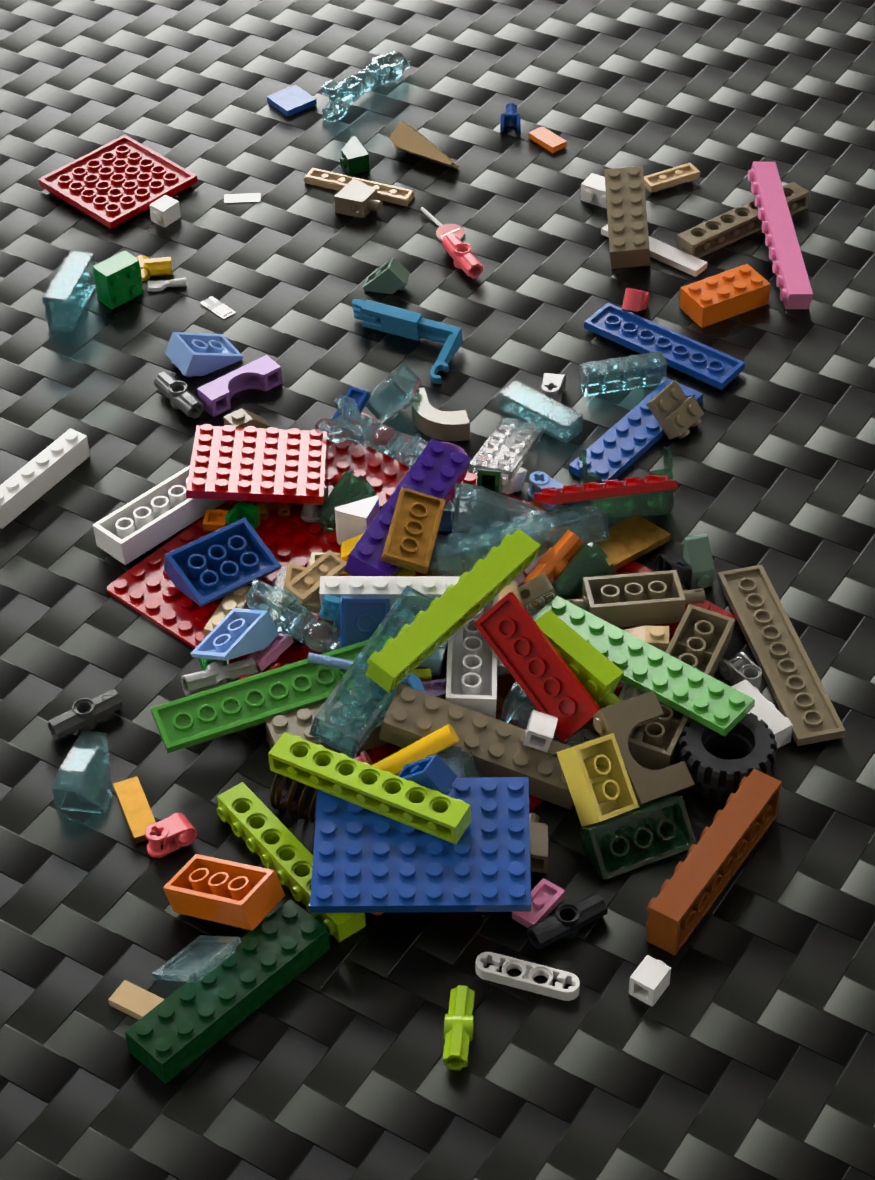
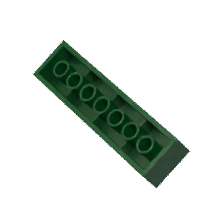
(207, 1010)

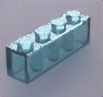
(622, 373)
(534, 406)

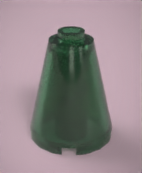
(346, 491)
(586, 562)

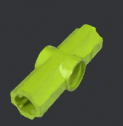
(458, 1027)

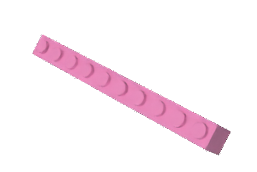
(780, 236)

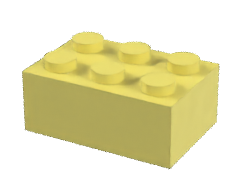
(597, 779)

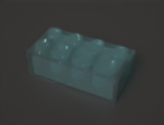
(70, 291)

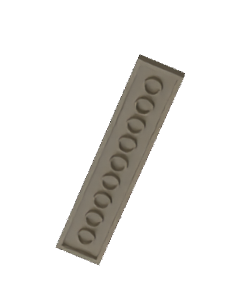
(780, 655)

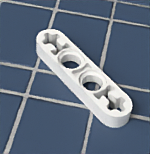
(525, 980)

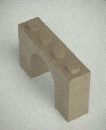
(620, 720)

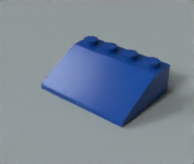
(220, 563)

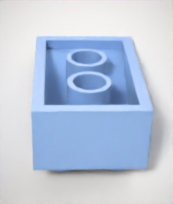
(201, 353)
(238, 635)

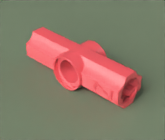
(462, 256)

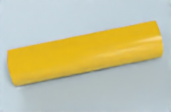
(423, 748)

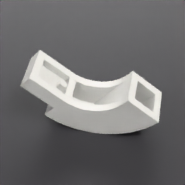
(540, 731)

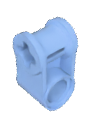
(542, 480)

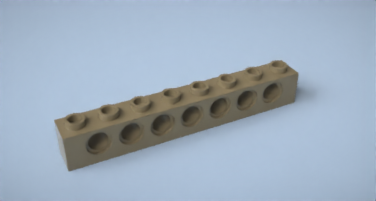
(734, 224)

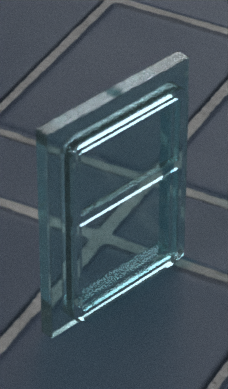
(198, 959)

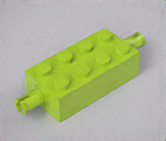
(588, 664)

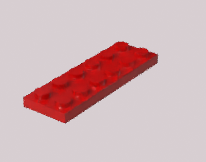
(608, 489)
(537, 666)

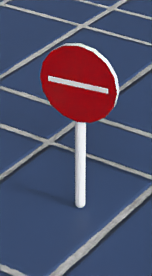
(445, 229)

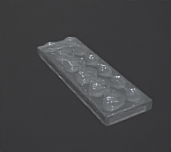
(507, 447)

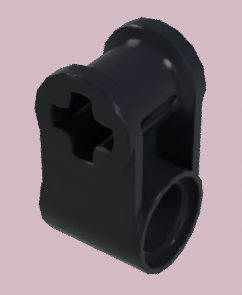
(669, 562)

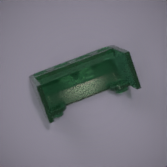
(642, 504)

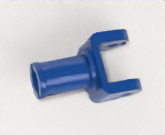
(510, 118)

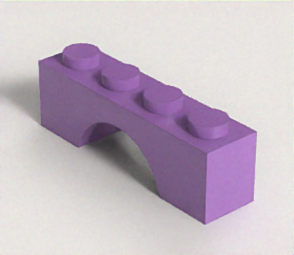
(259, 374)

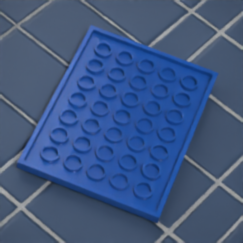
(386, 866)

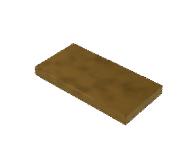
(413, 530)
(632, 540)

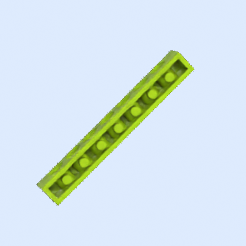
(370, 787)
(280, 852)

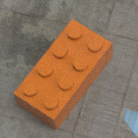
(724, 295)
(224, 891)

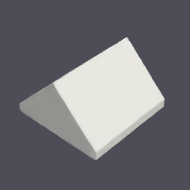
(355, 517)

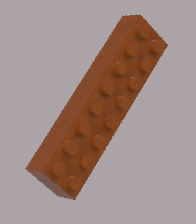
(712, 861)

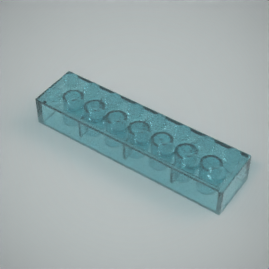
(462, 550)
(357, 700)

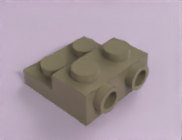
(675, 411)

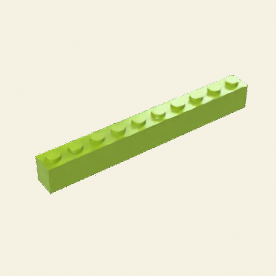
(452, 610)

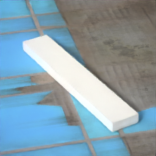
(671, 256)

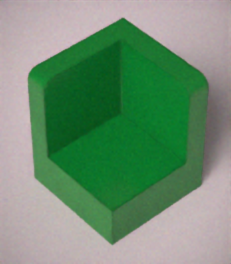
(244, 510)

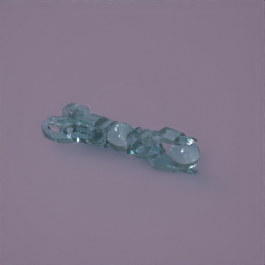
(380, 71)
(370, 433)
(292, 617)

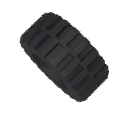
(721, 777)

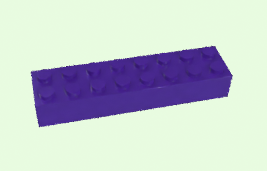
(430, 474)

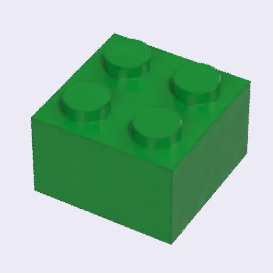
(118, 279)

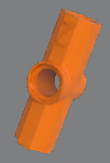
(556, 558)

